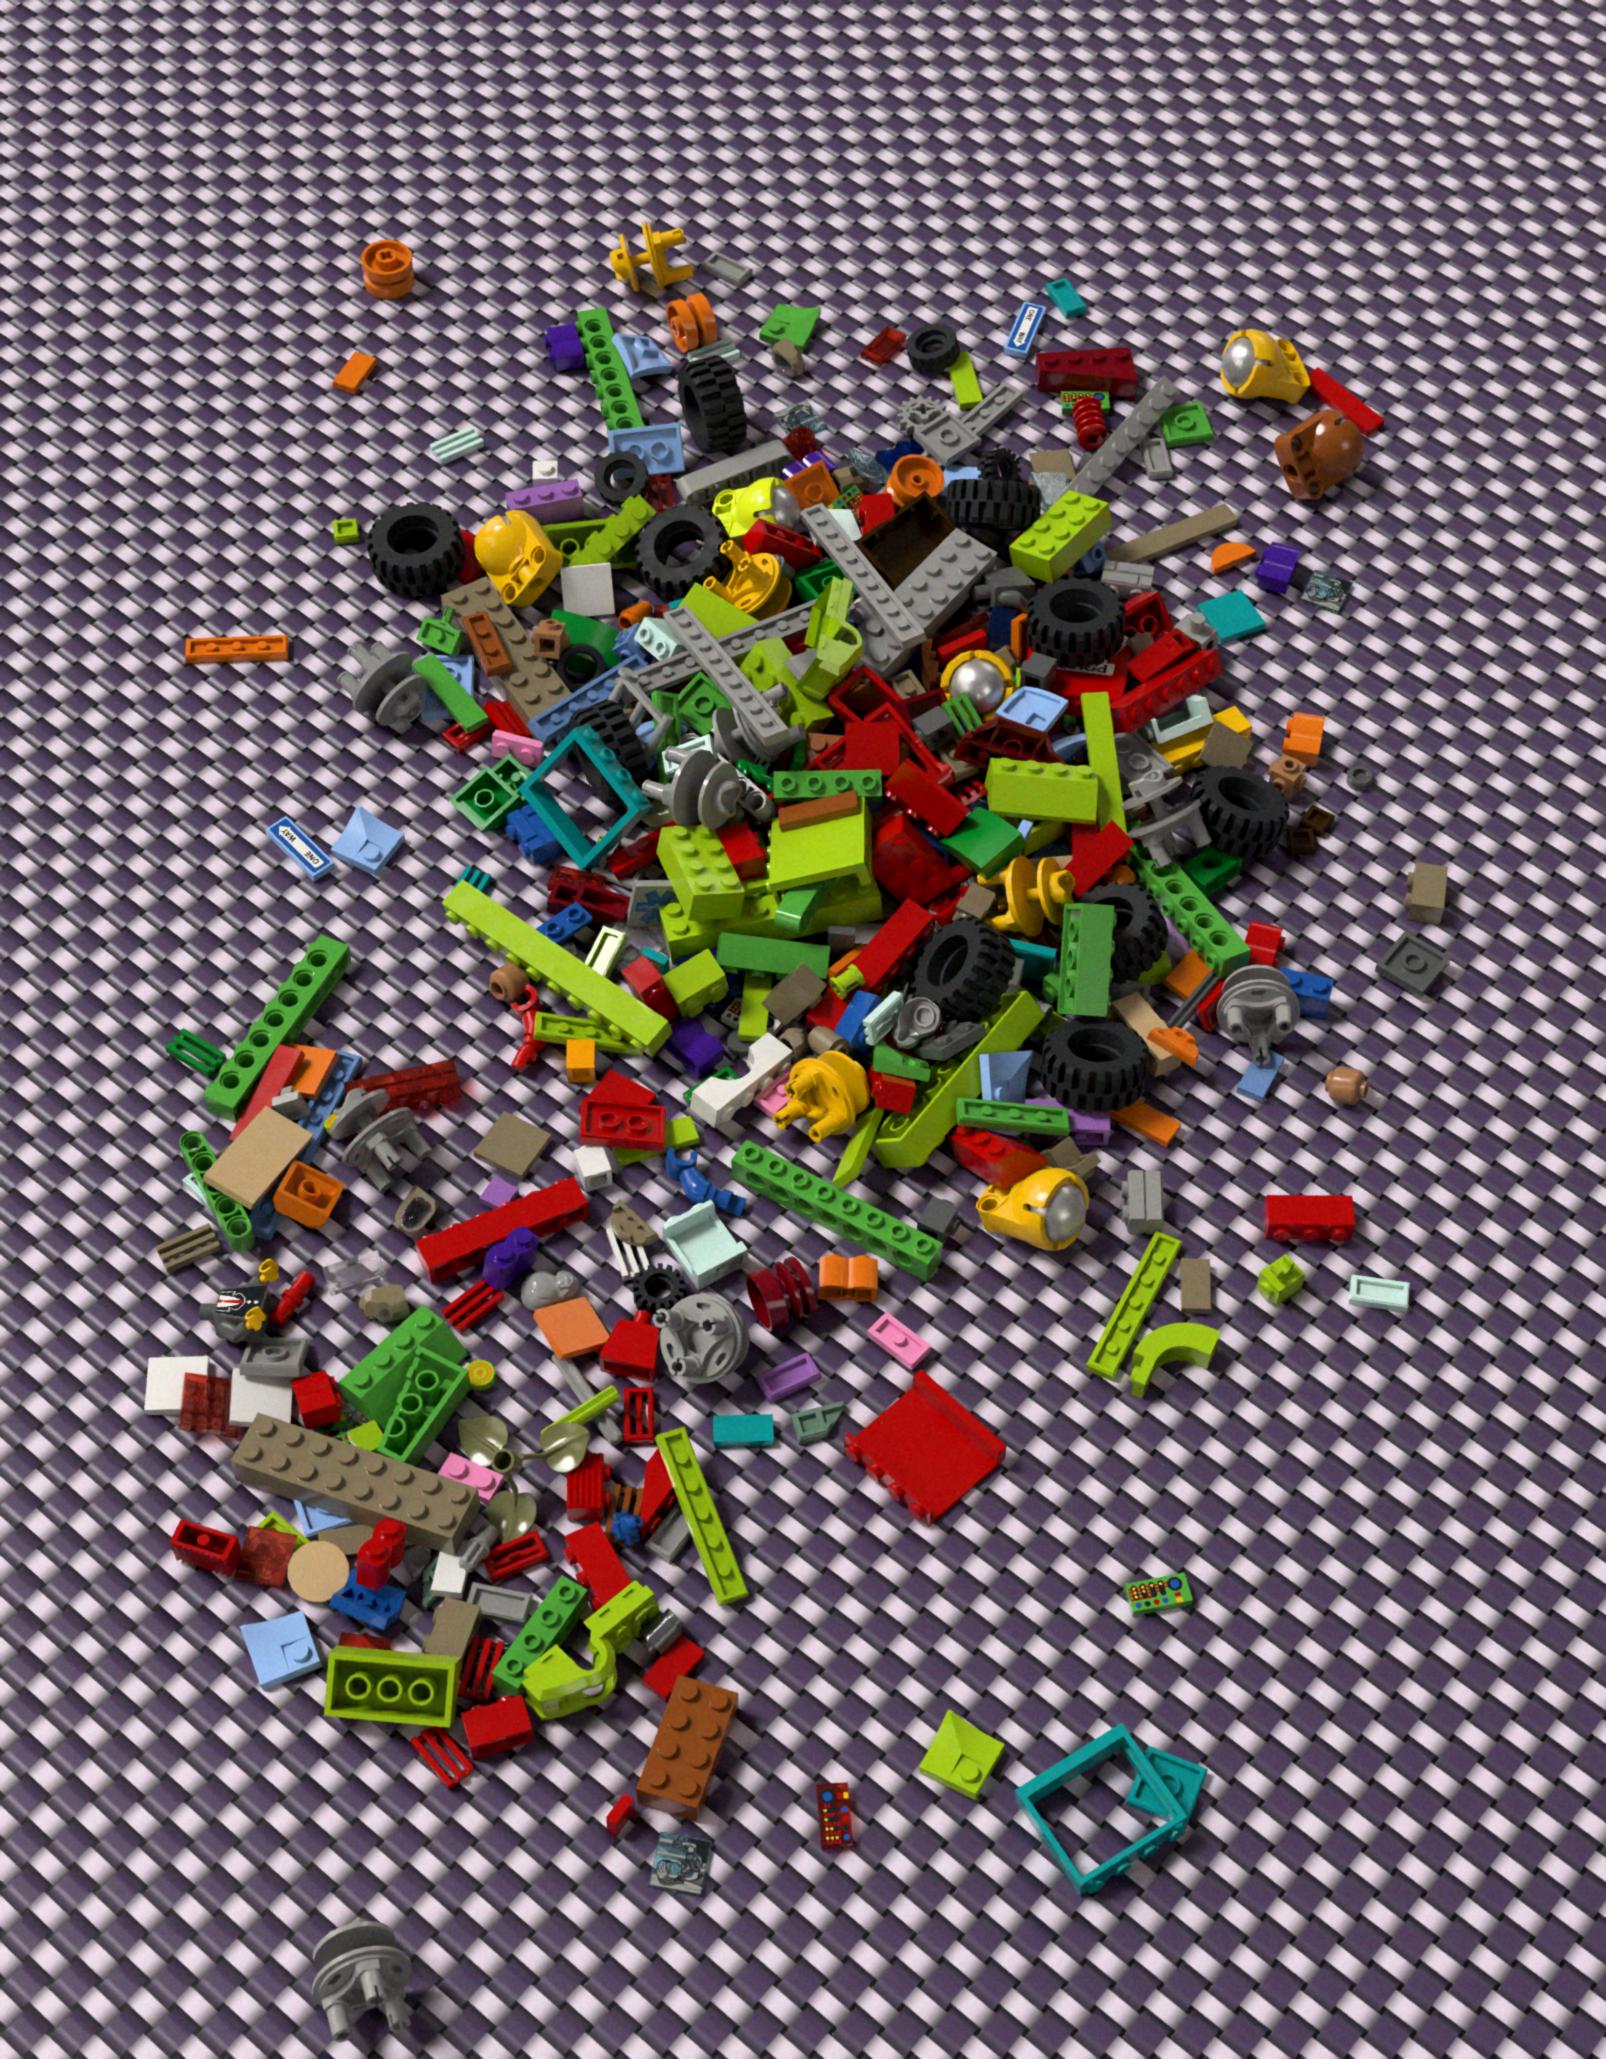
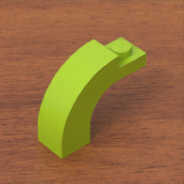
(1171, 1343)

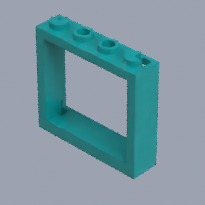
(558, 821)
(1073, 1766)

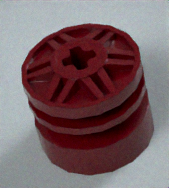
(782, 1293)

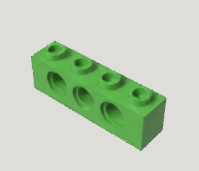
(805, 786)
(545, 1629)

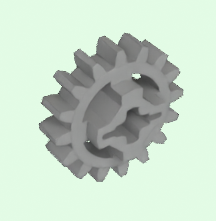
(918, 413)

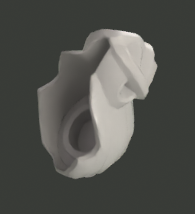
(916, 1021)
(547, 1289)

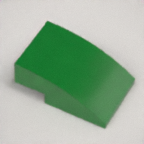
(812, 581)
(591, 632)
(492, 794)
(984, 842)

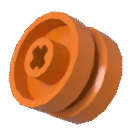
(387, 269)
(691, 322)
(913, 476)

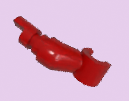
(528, 1052)

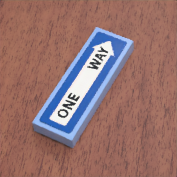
(1024, 330)
(300, 848)

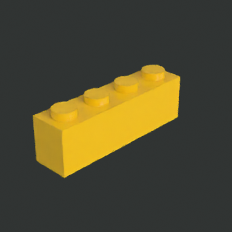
(1185, 749)

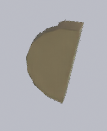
(630, 1227)

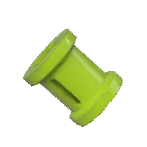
(847, 981)

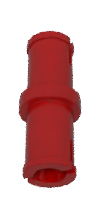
(292, 1298)

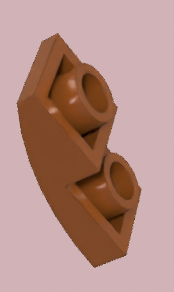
(929, 667)
(863, 697)

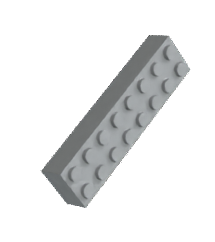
(931, 597)

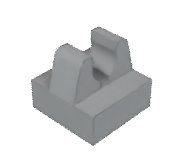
(291, 1104)

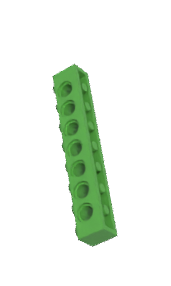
(607, 370)
(1188, 910)
(319, 973)
(836, 1210)

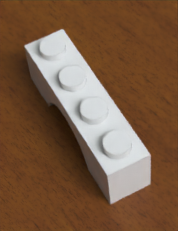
(719, 1099)

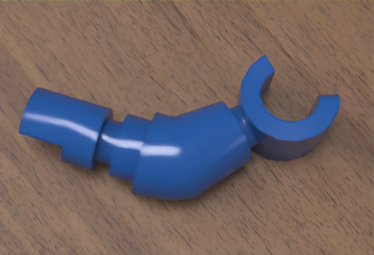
(697, 1187)

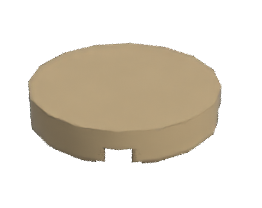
(318, 1571)

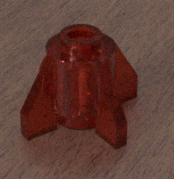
(801, 442)

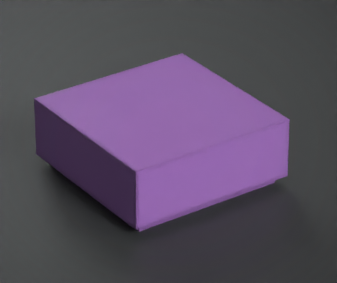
(498, 1193)

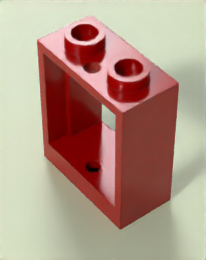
(841, 711)

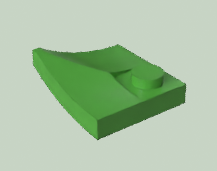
(791, 323)
(894, 1062)

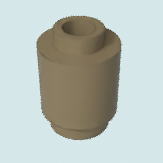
(824, 1039)

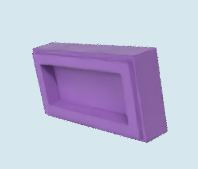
(788, 1377)

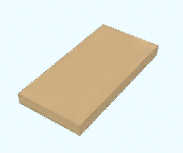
(258, 1157)

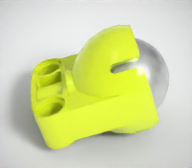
(763, 499)

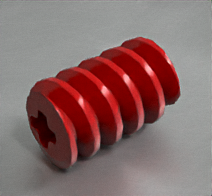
(1089, 423)

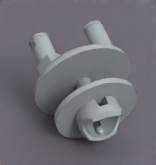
(384, 684)
(736, 739)
(699, 789)
(1157, 831)
(1258, 1008)
(378, 1137)
(702, 1338)
(359, 1973)

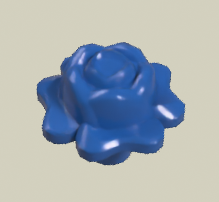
(626, 1527)

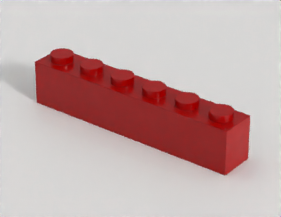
(1164, 690)
(878, 960)
(468, 1242)

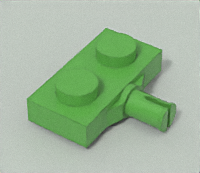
(442, 633)

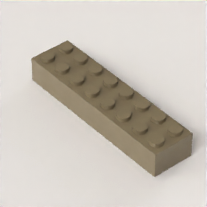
(532, 682)
(355, 1483)

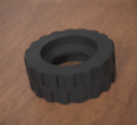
(936, 360)
(618, 460)

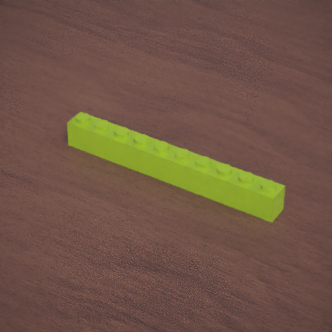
(557, 968)

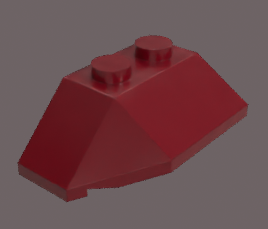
(1005, 739)

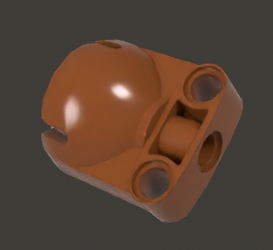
(1319, 453)

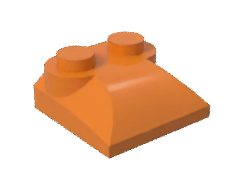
(307, 1195)

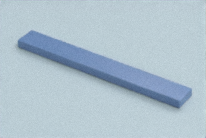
(264, 1216)

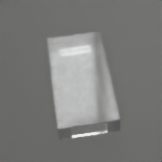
(354, 1273)

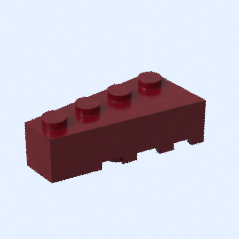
(1087, 371)

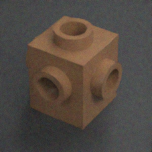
(550, 639)
(1288, 775)

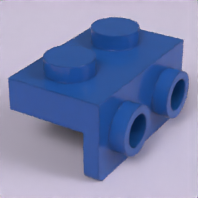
(565, 923)
(375, 1608)

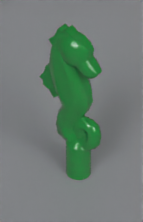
(756, 772)

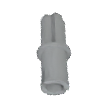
(478, 1547)

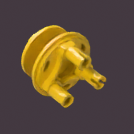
(656, 244)
(753, 583)
(1030, 895)
(826, 1094)

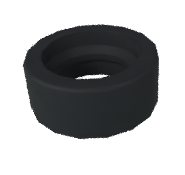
(569, 652)

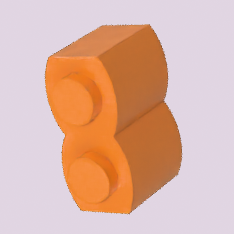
(1305, 737)
(848, 1278)

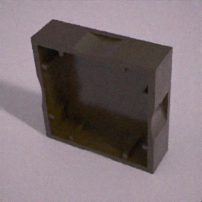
(906, 539)

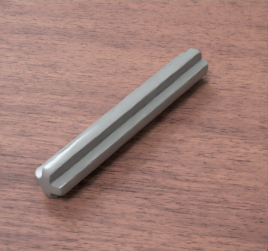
(584, 1393)

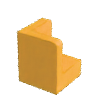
(580, 1060)

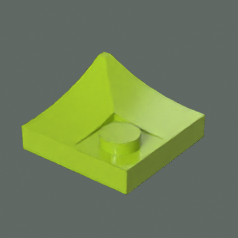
(961, 1756)

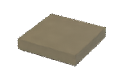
(512, 1145)

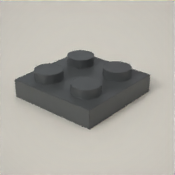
(1412, 964)
(950, 1040)

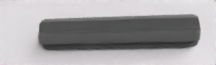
(1189, 1007)

